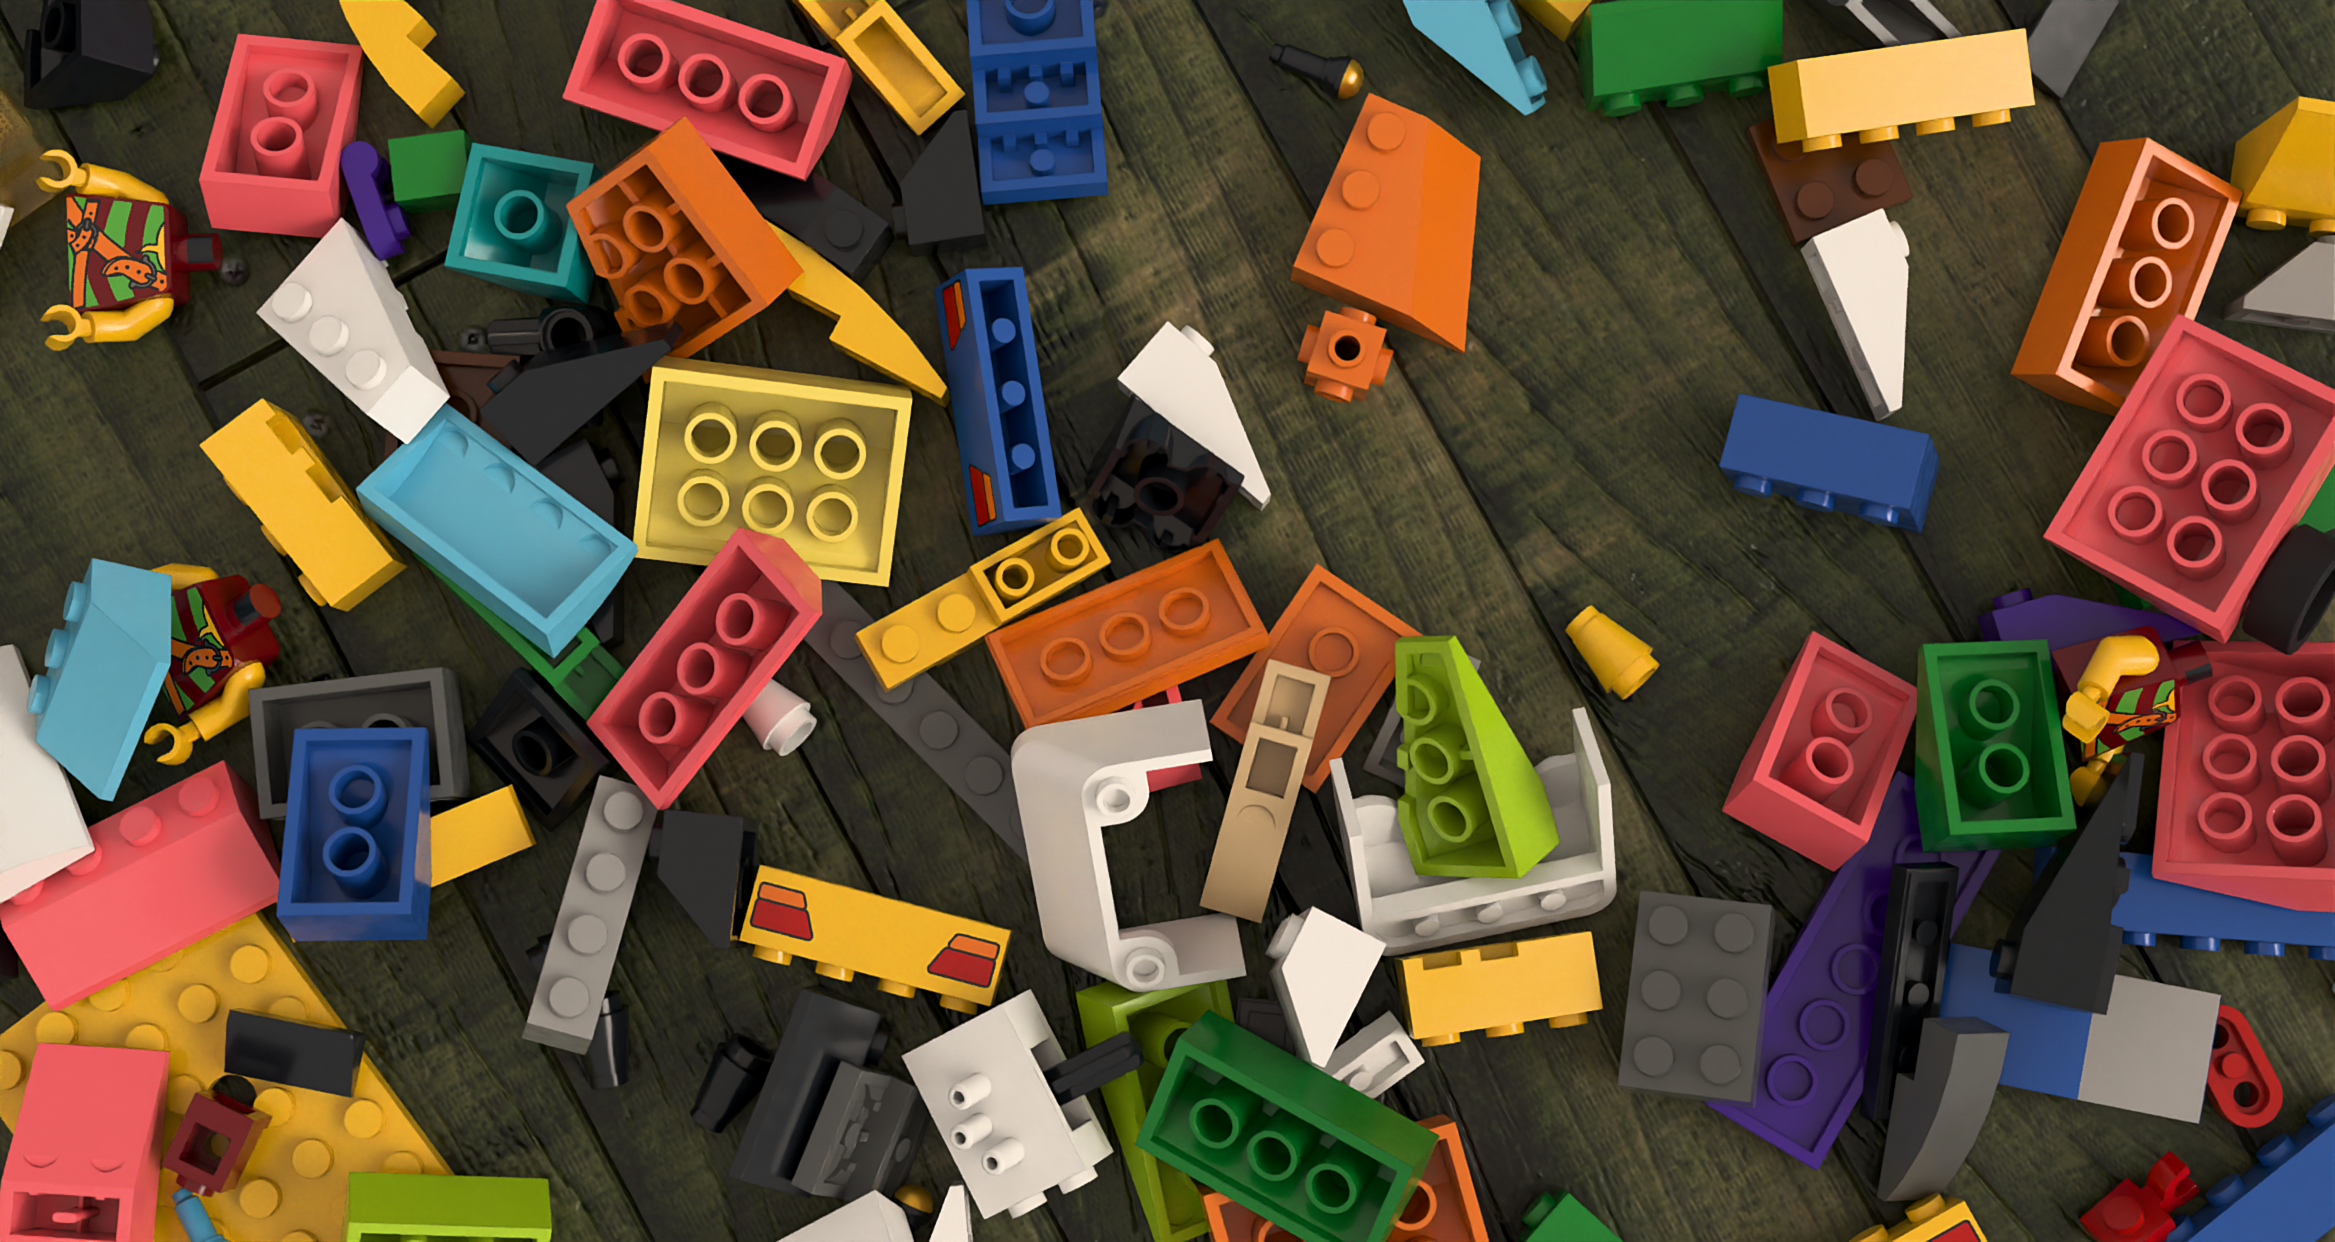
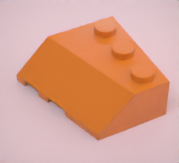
(1398, 225)
(680, 241)

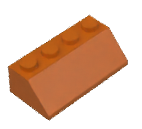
(2124, 271)

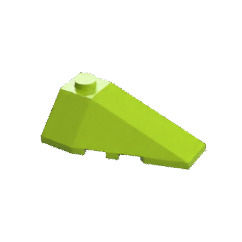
(1468, 784)
(1157, 1020)

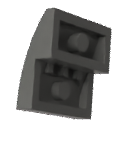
(863, 1135)

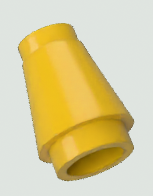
(1612, 652)

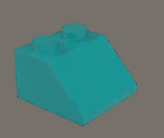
(517, 226)

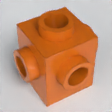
(1338, 378)

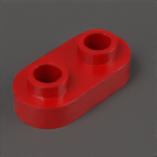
(2237, 1060)

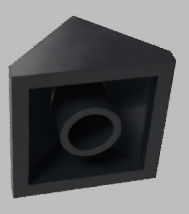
(540, 748)

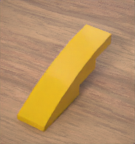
(863, 326)

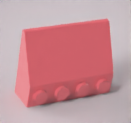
(2200, 477)
(2253, 778)

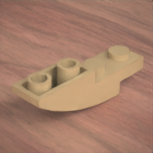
(1265, 790)

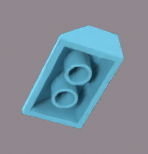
(103, 672)

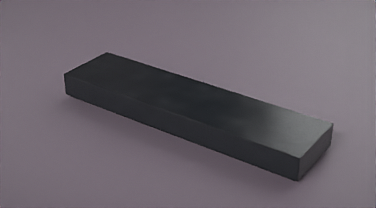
(1908, 975)

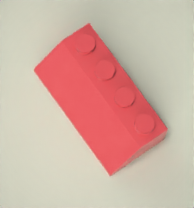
(733, 82)
(708, 662)
(150, 888)

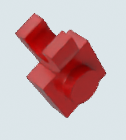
(2142, 1213)

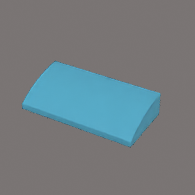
(497, 529)

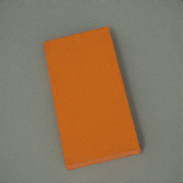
(1128, 638)

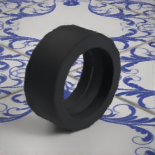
(2293, 591)

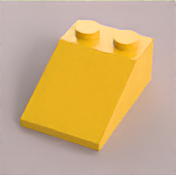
(2289, 169)

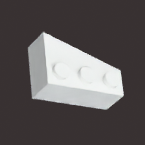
(357, 332)

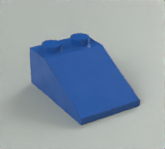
(357, 835)

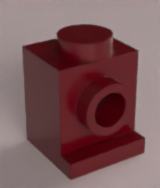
(191, 1148)

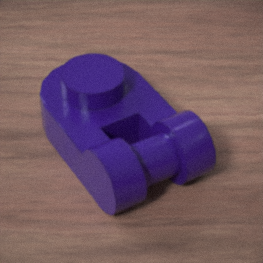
(367, 179)

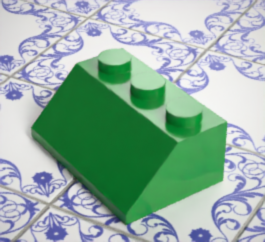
(1675, 51)

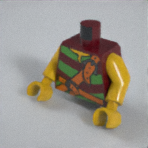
(124, 255)
(216, 653)
(2119, 692)

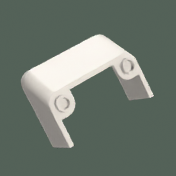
(1092, 776)
(1435, 911)

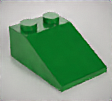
(1989, 748)

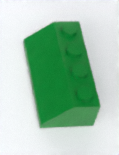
(1283, 1136)

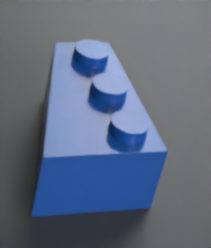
(1831, 462)

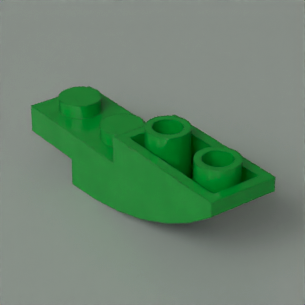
(577, 675)

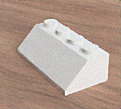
(1319, 978)

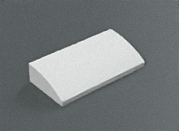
(38, 808)

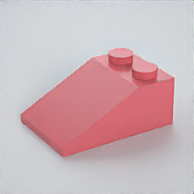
(282, 136)
(1824, 754)

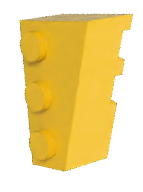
(303, 505)
(1498, 987)

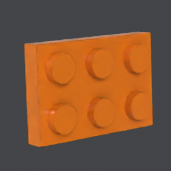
(1334, 634)

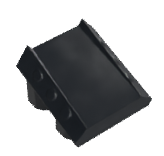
(1159, 481)

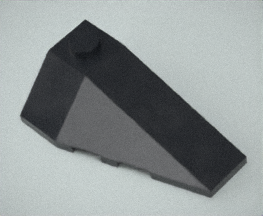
(88, 52)
(2062, 936)

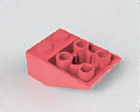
(86, 1146)

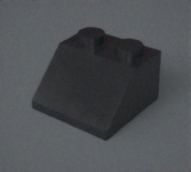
(708, 869)

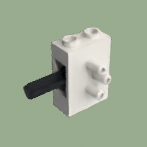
(1016, 1103)

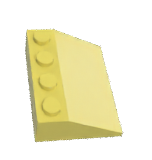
(775, 457)

